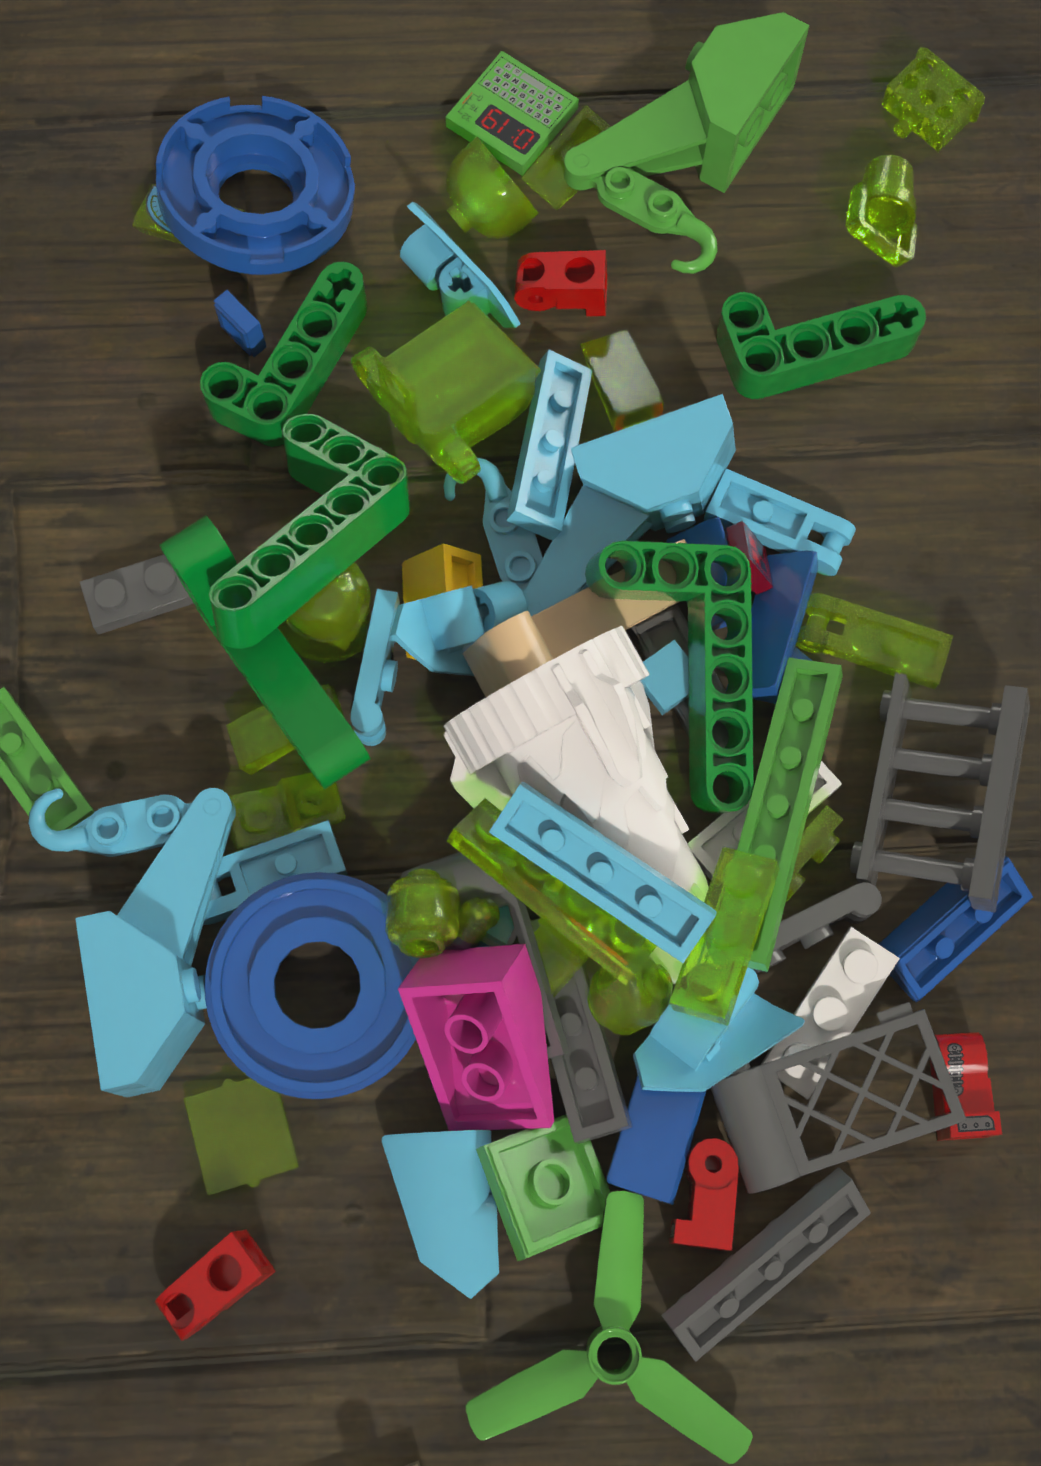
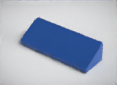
(778, 619)
(948, 931)
(655, 1149)

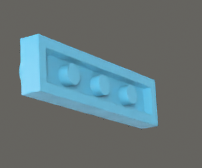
(545, 456)
(603, 872)

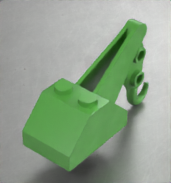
(705, 123)

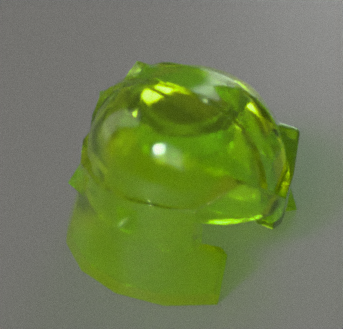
(333, 621)

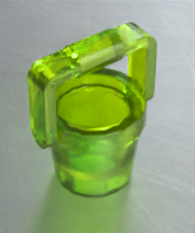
(884, 209)

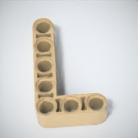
(531, 641)

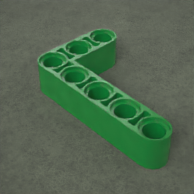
(360, 504)
(705, 651)
(271, 666)

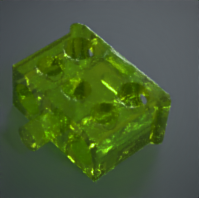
(931, 100)

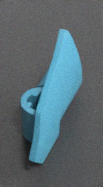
(446, 267)
(448, 623)
(697, 1053)
(447, 1204)

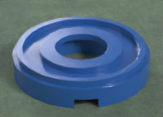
(274, 138)
(244, 1000)

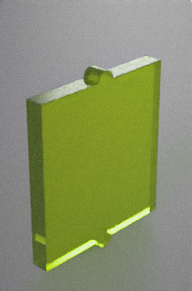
(240, 1135)

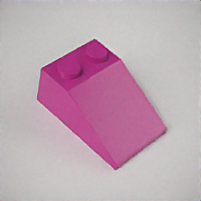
(482, 1037)

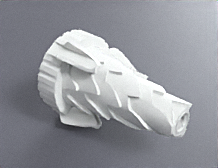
(587, 744)

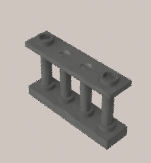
(986, 823)

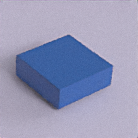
(239, 324)

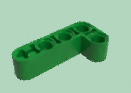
(883, 329)
(294, 352)

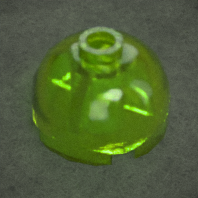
(485, 194)

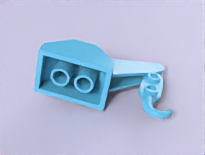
(632, 483)
(139, 962)

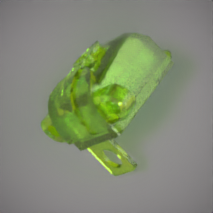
(451, 386)

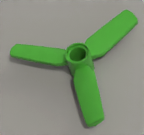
(573, 1372)

